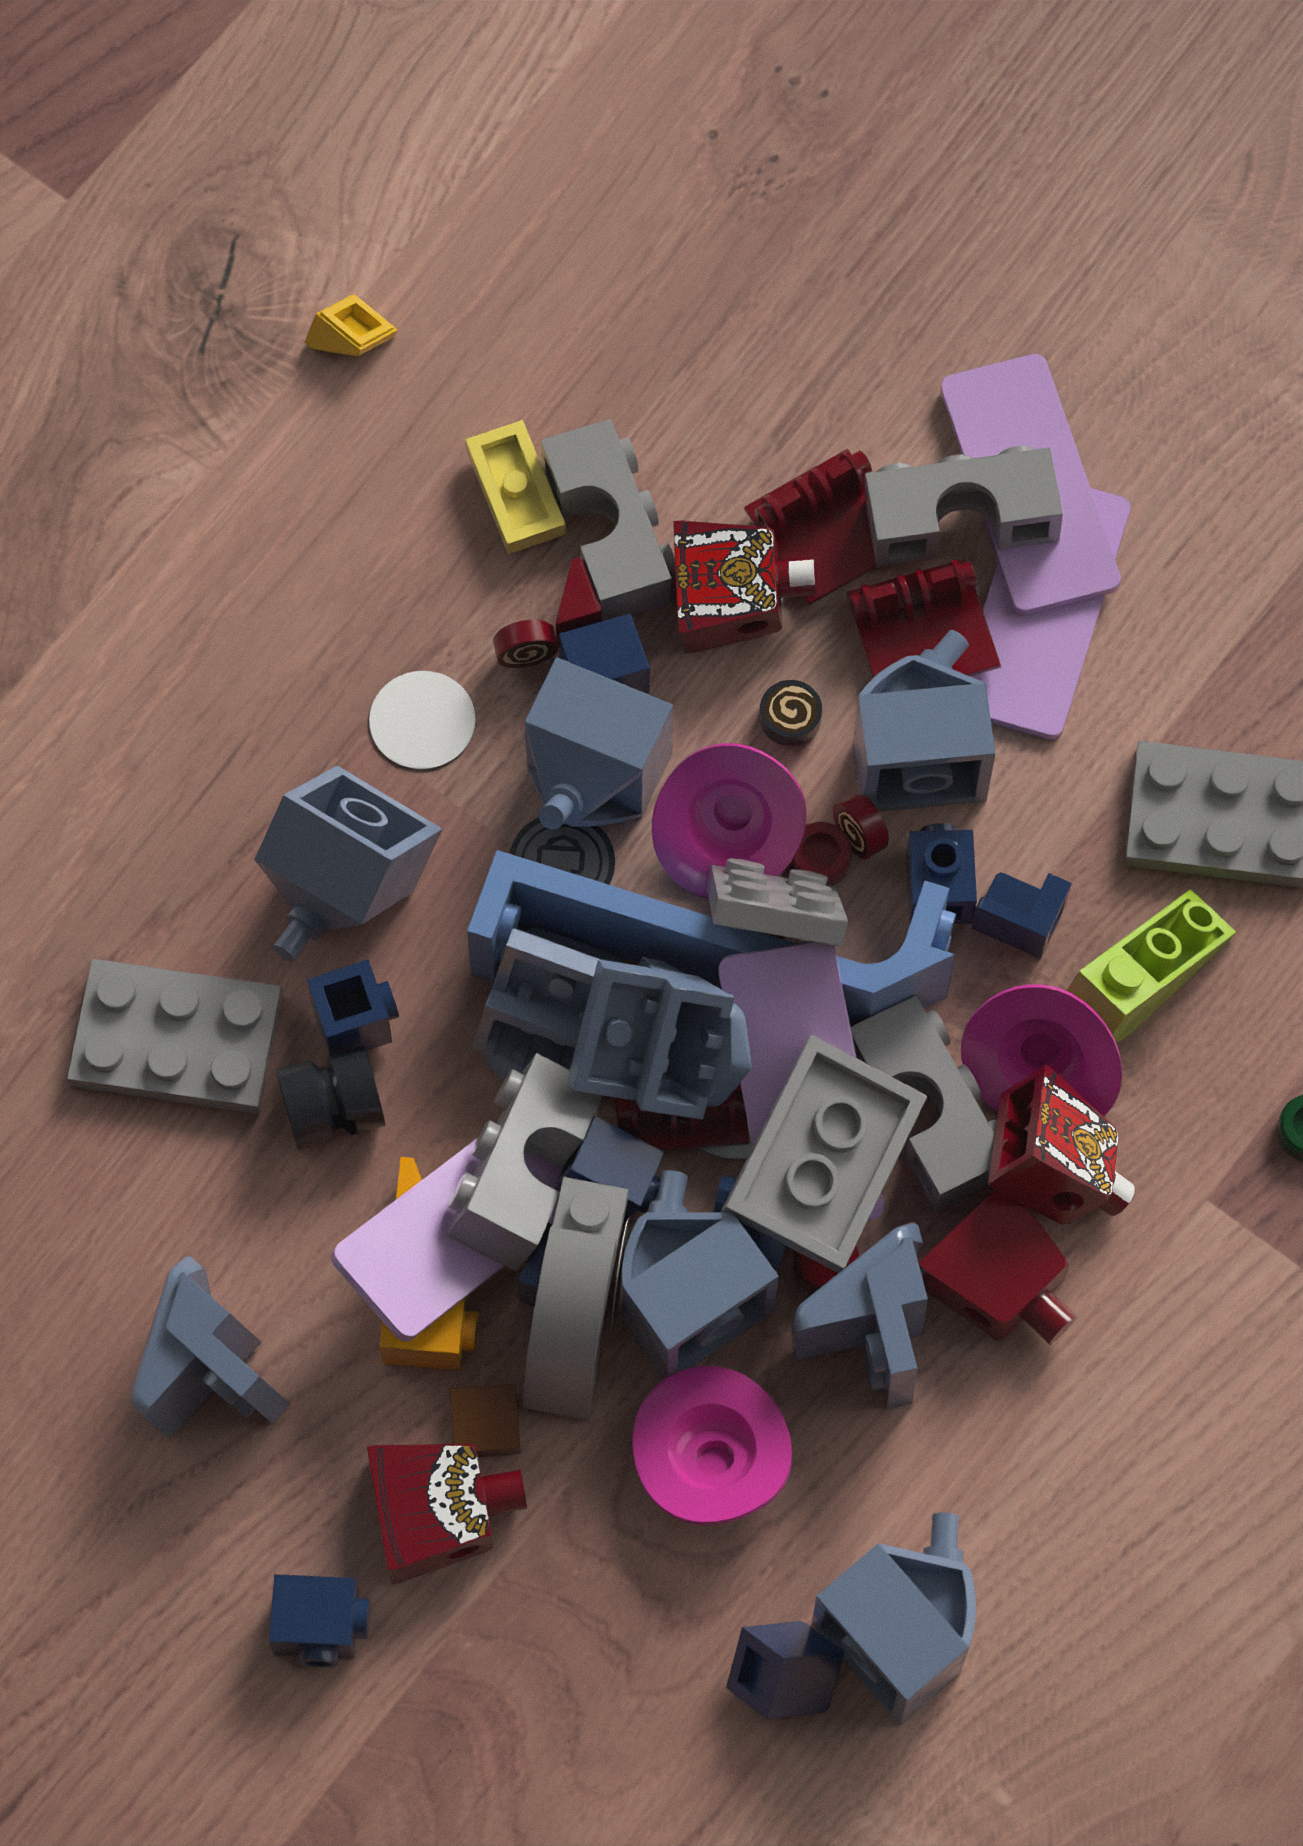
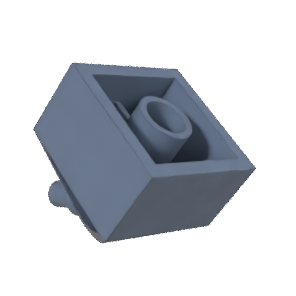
(924, 733)
(595, 748)
(341, 855)
(691, 1280)
(903, 1618)

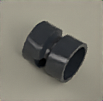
(331, 1097)

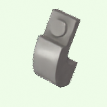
(573, 1299)

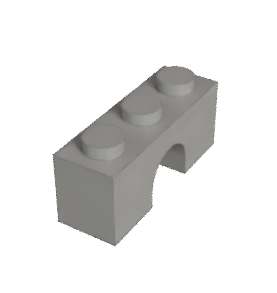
(593, 474)
(1010, 489)
(957, 1151)
(503, 1204)

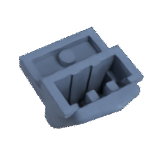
(537, 1000)
(660, 1039)
(871, 1304)
(197, 1351)

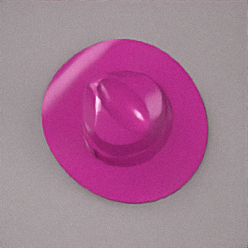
(724, 807)
(1037, 1027)
(711, 1446)

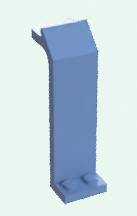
(639, 926)

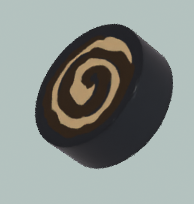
(790, 712)

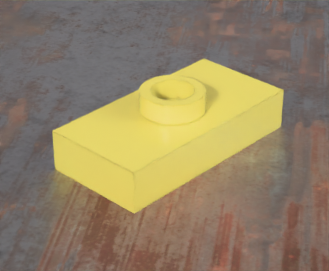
(515, 487)

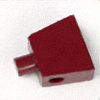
(1000, 1271)

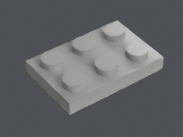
(1216, 814)
(774, 904)
(175, 1036)
(824, 1153)

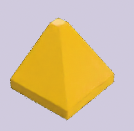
(348, 328)

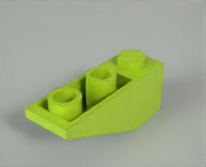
(1151, 963)

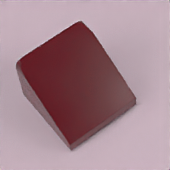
(579, 600)

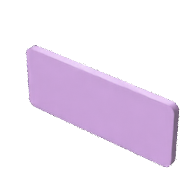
(1020, 406)
(1043, 650)
(785, 999)
(407, 1261)

